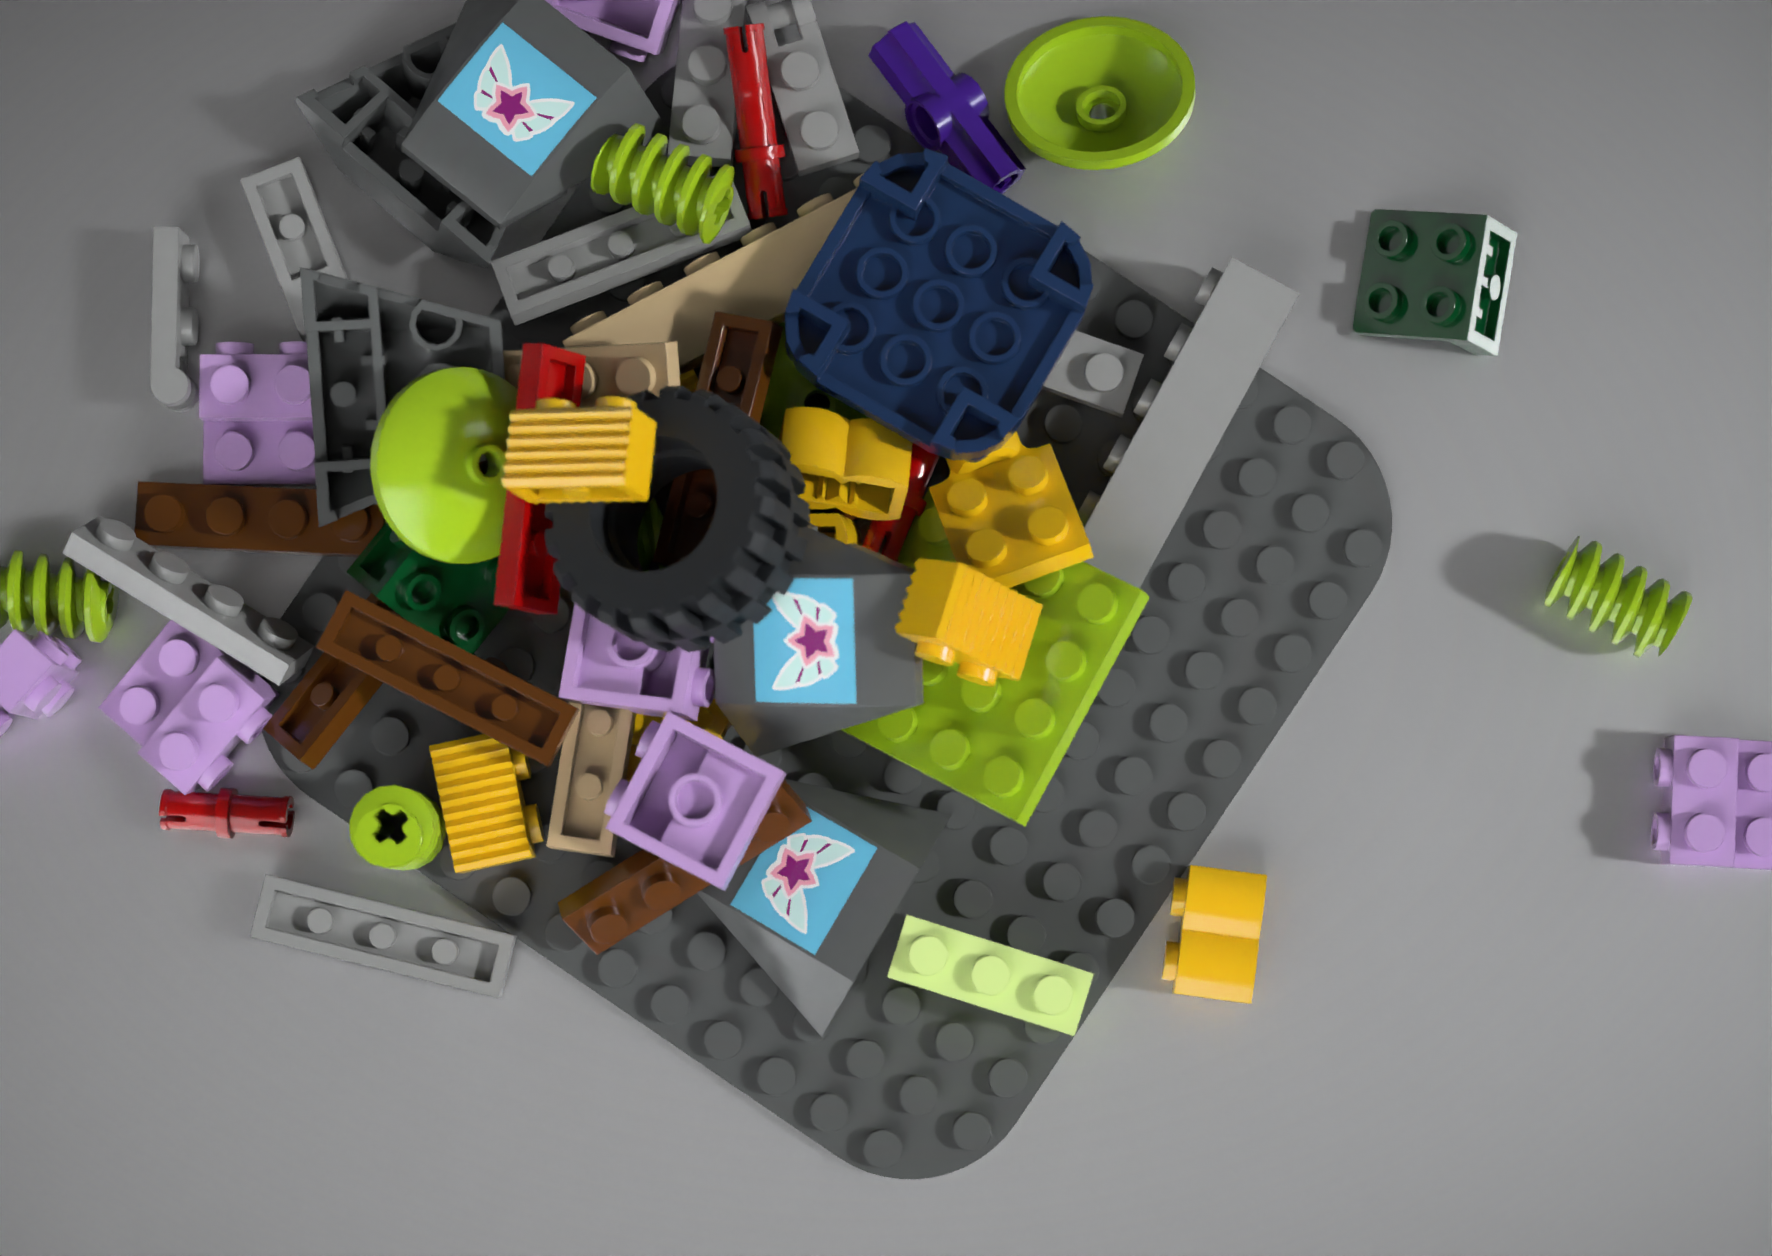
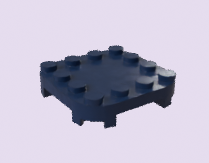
(938, 306)

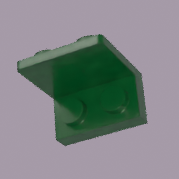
(1436, 278)
(432, 594)

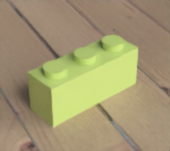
(990, 975)

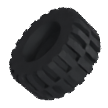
(735, 564)

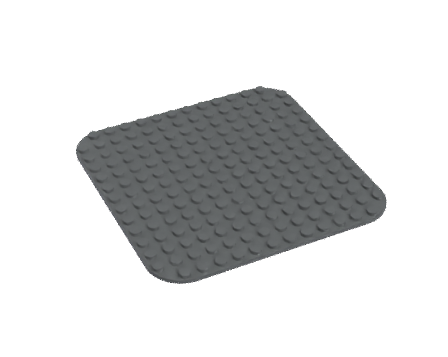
(1234, 631)

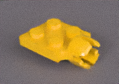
(1011, 514)

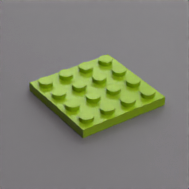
(1011, 737)

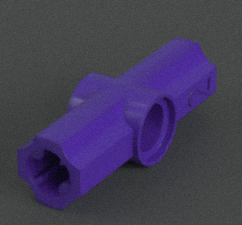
(945, 108)

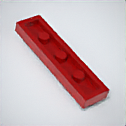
(524, 567)

